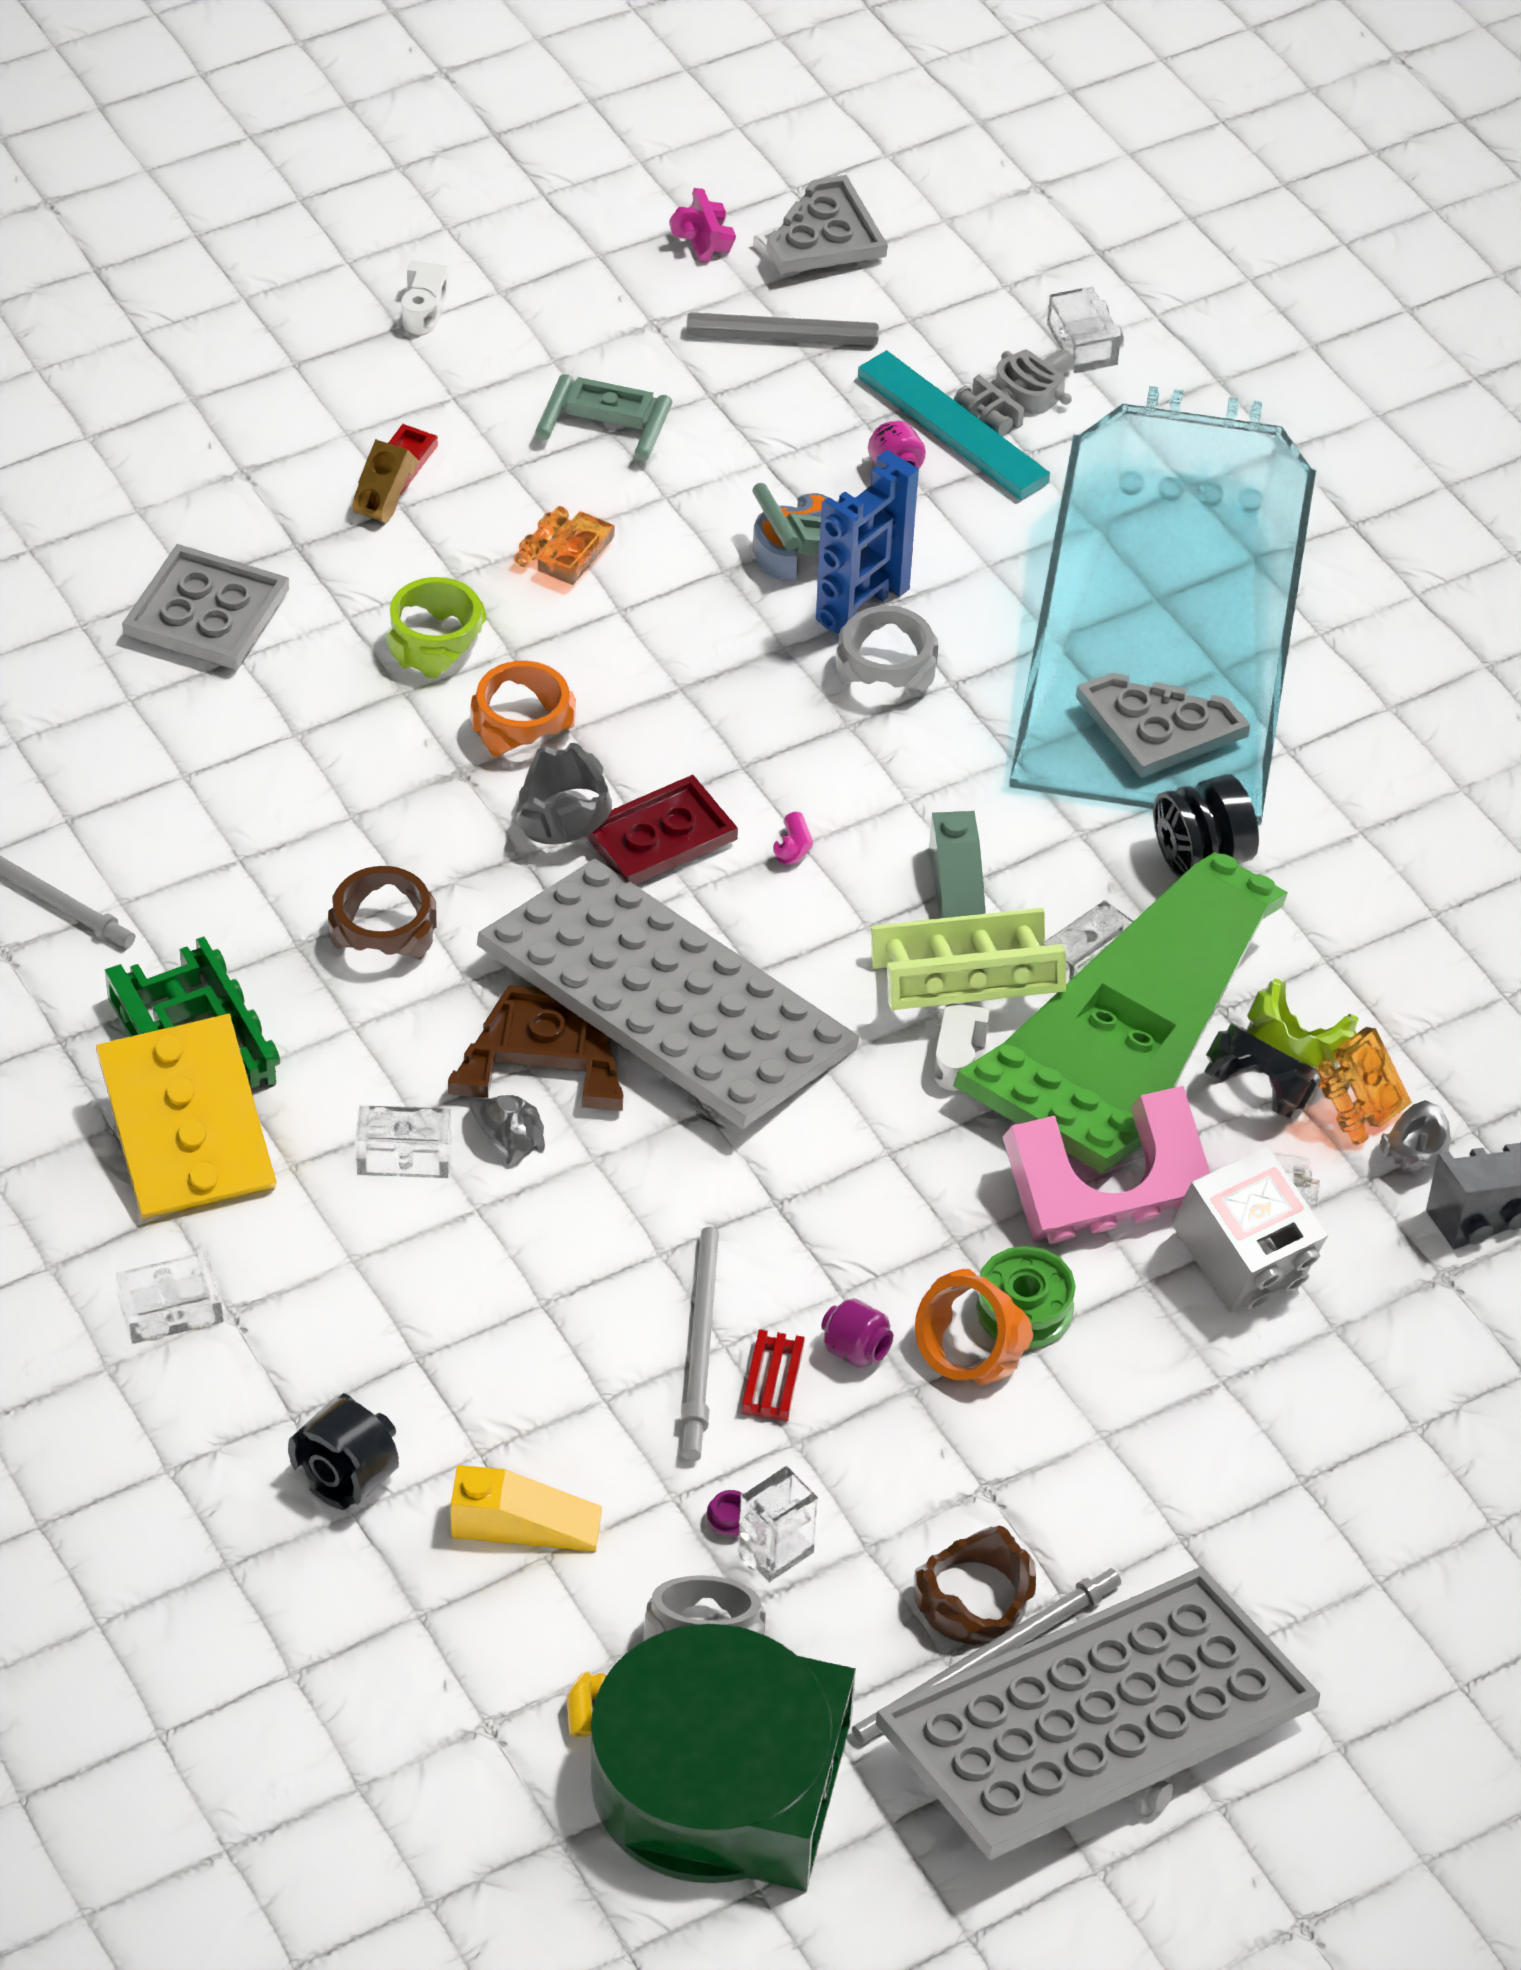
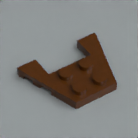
(541, 1032)

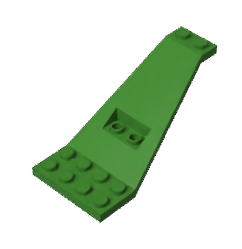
(1128, 1014)

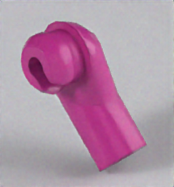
(796, 843)

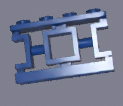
(877, 517)

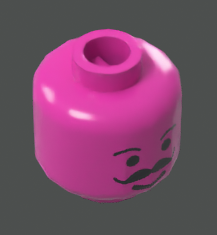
(899, 439)

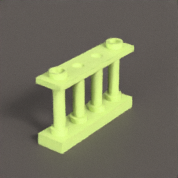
(968, 959)

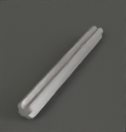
(782, 329)

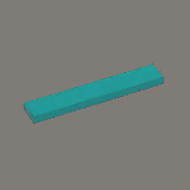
(953, 425)

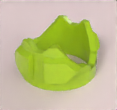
(442, 599)
(1278, 1027)

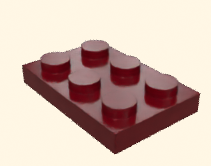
(662, 830)

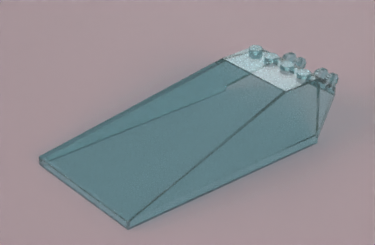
(1171, 570)

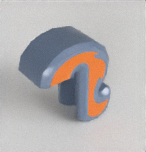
(767, 546)

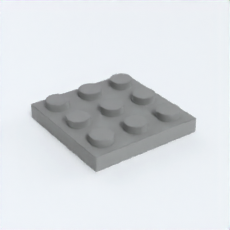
(206, 606)

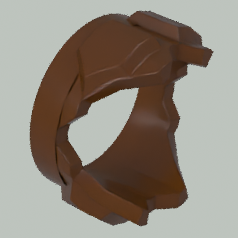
(409, 940)
(948, 1613)

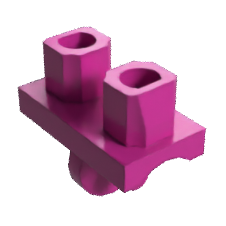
(703, 226)

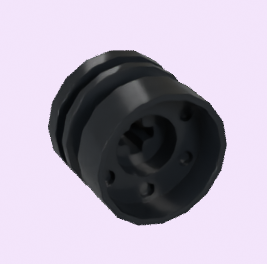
(1205, 821)

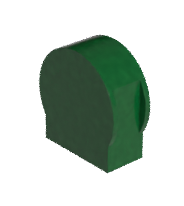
(719, 1754)

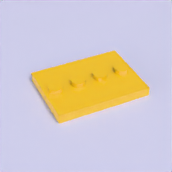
(185, 1116)

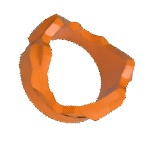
(505, 734)
(936, 1314)

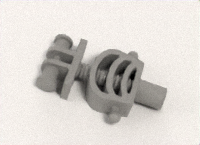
(1021, 385)

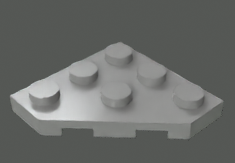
(826, 229)
(1159, 722)

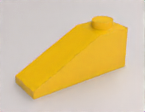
(521, 1511)

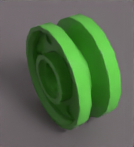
(1037, 1285)

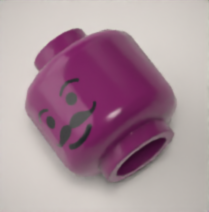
(857, 1333)

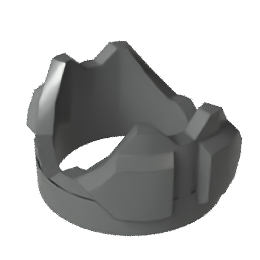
(568, 816)

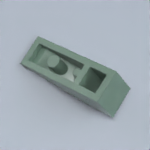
(957, 863)

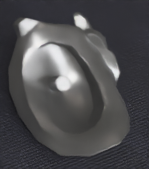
(510, 1125)
(1417, 1137)

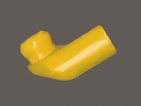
(580, 1703)

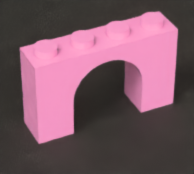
(1062, 1203)

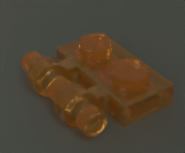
(573, 550)
(1373, 1080)

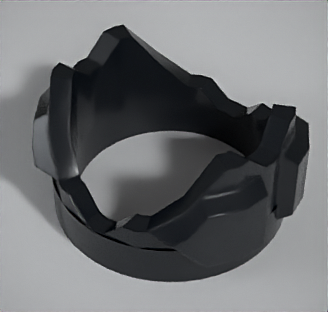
(1289, 1078)

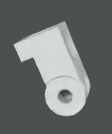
(425, 296)
(960, 1031)

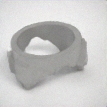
(913, 674)
(677, 1594)

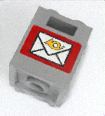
(1234, 1211)

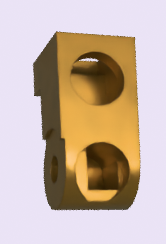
(383, 480)

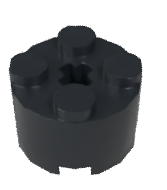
(345, 1451)

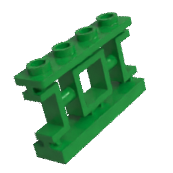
(223, 996)

